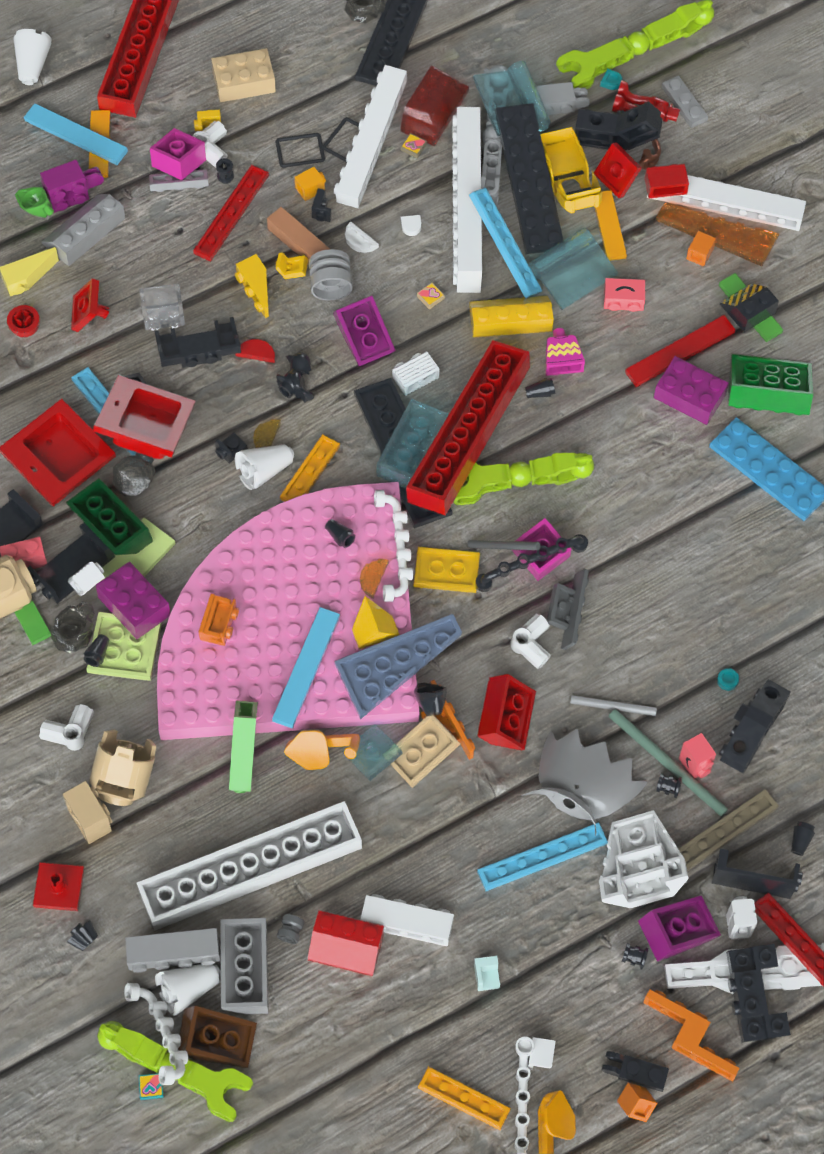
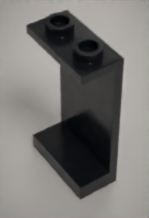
(17, 520)
(55, 574)
(755, 881)

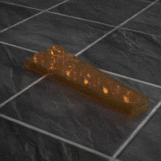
(734, 238)

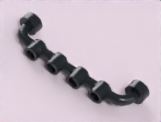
(577, 543)

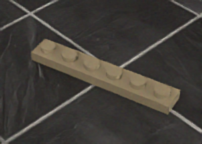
(728, 829)

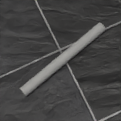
(606, 704)

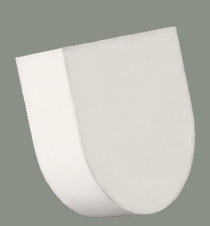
(411, 224)

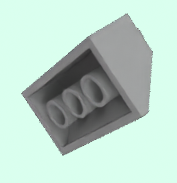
(85, 228)
(172, 949)
(244, 965)

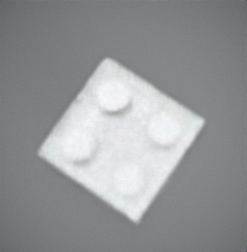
(162, 307)

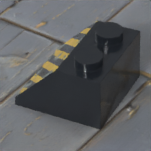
(750, 306)

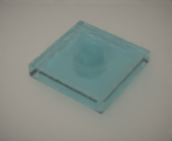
(374, 752)

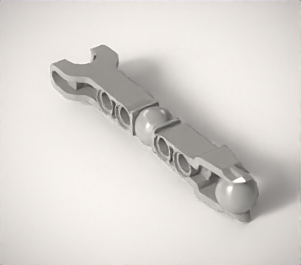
(492, 152)

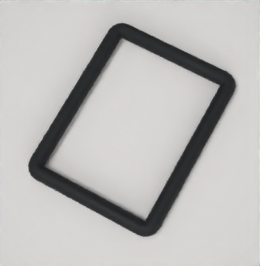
(333, 135)
(301, 162)

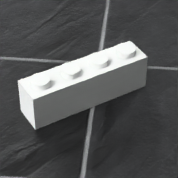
(408, 920)

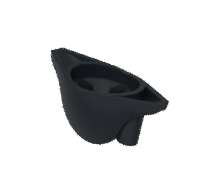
(430, 698)

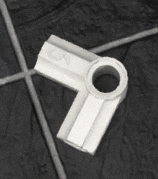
(210, 136)
(529, 633)
(61, 733)

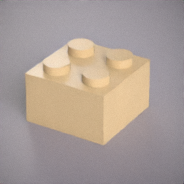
(88, 812)

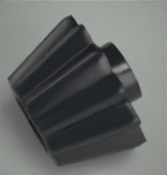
(83, 935)

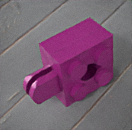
(69, 185)

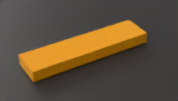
(100, 124)
(610, 228)
(311, 468)
(464, 1098)

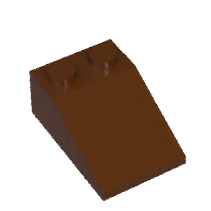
(216, 1037)

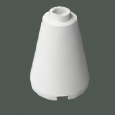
(30, 54)
(262, 464)
(186, 985)

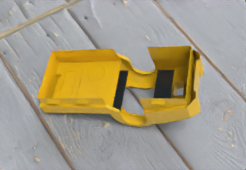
(566, 162)

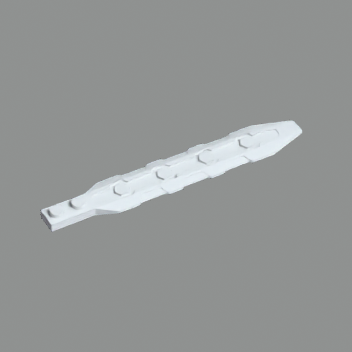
(787, 976)

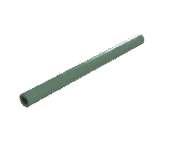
(668, 762)

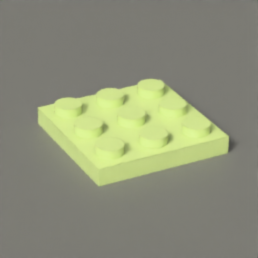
(124, 653)

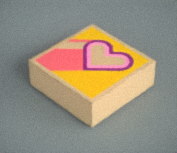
(430, 296)

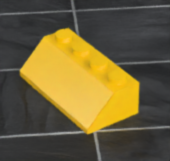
(511, 316)

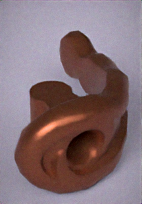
(649, 160)

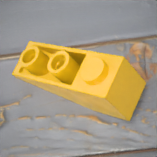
(253, 276)

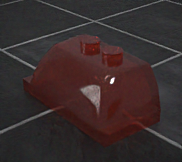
(433, 105)

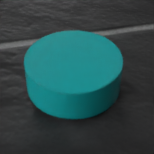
(728, 679)

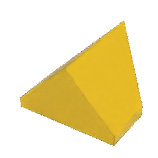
(373, 625)

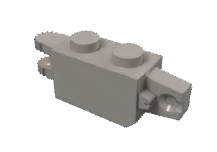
(562, 98)

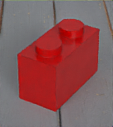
(666, 181)

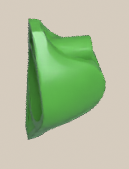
(34, 201)

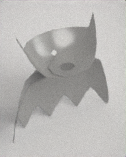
(601, 784)

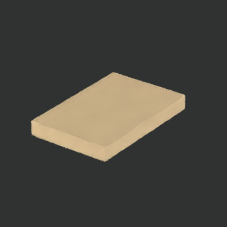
(423, 750)

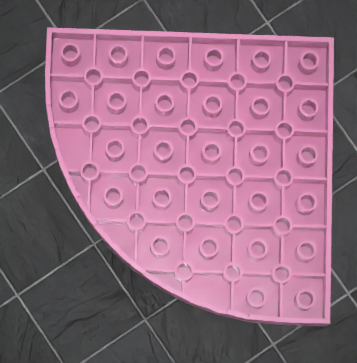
(280, 575)

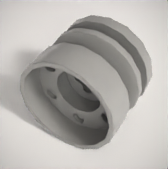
(330, 274)

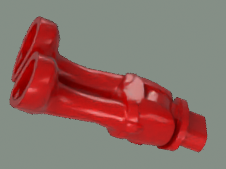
(625, 101)

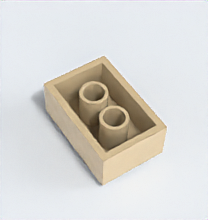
(243, 75)

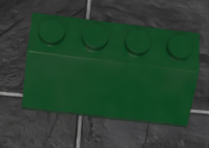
(110, 519)

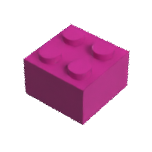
(178, 154)
(546, 536)

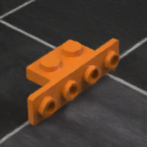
(455, 727)

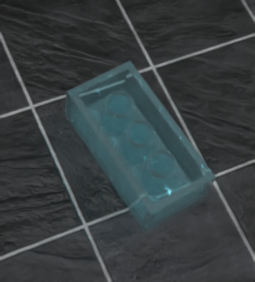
(410, 442)

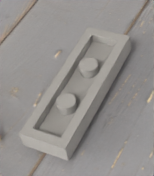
(685, 101)
(164, 181)

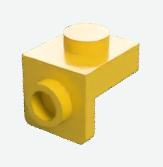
(205, 118)
(291, 267)

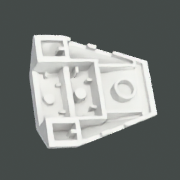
(641, 863)

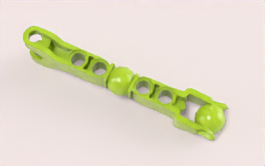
(679, 24)

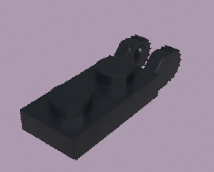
(637, 1071)

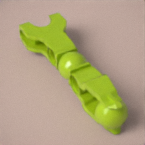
(554, 469)
(196, 1078)

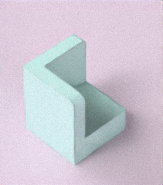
(487, 973)

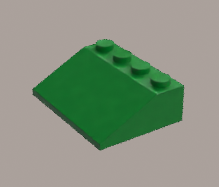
(770, 384)

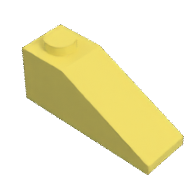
(24, 273)

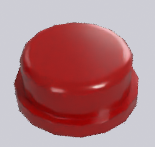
(23, 320)

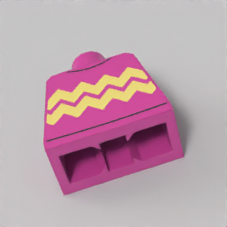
(563, 354)

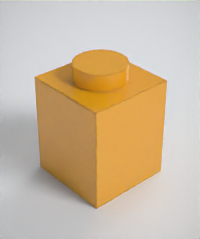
(309, 182)

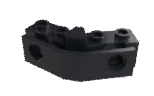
(625, 128)
(754, 724)

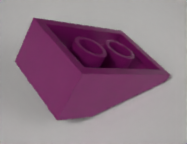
(364, 331)
(678, 927)

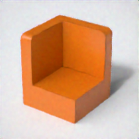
(701, 248)
(637, 1102)

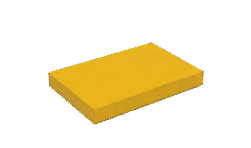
(446, 569)

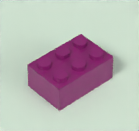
(690, 390)
(133, 600)

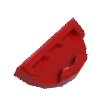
(257, 350)

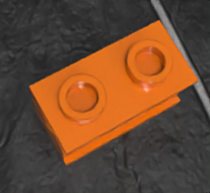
(218, 620)

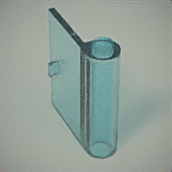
(511, 89)
(569, 265)

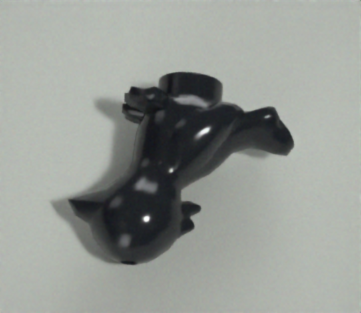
(293, 382)

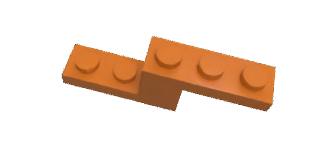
(691, 1034)

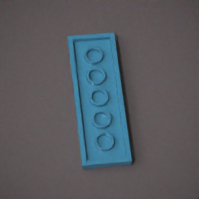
(769, 469)

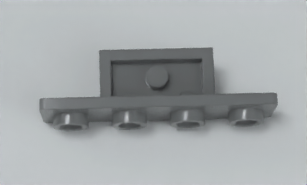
(567, 606)

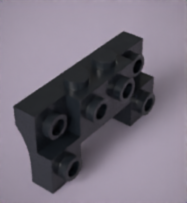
(198, 347)
(749, 993)

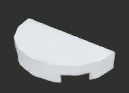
(359, 240)

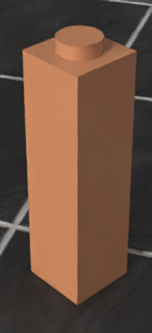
(294, 234)

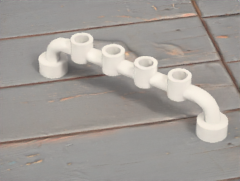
(400, 536)
(165, 1025)
(524, 1048)

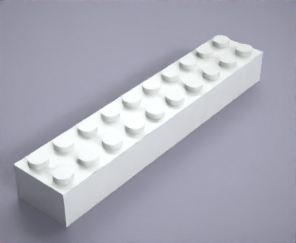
(466, 219)
(249, 865)

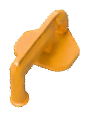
(311, 748)
(555, 1120)

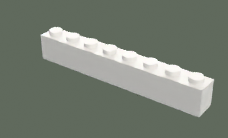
(371, 136)
(741, 203)

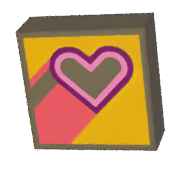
(413, 145)

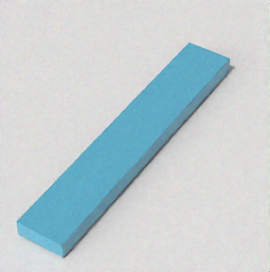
(76, 134)
(505, 242)
(92, 390)
(306, 668)
(542, 856)

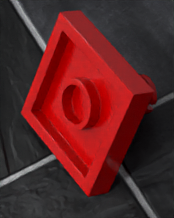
(617, 170)
(86, 305)
(58, 886)

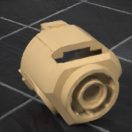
(15, 585)
(121, 769)

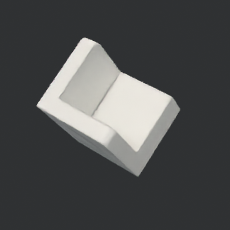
(542, 1053)

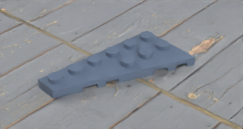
(383, 668)

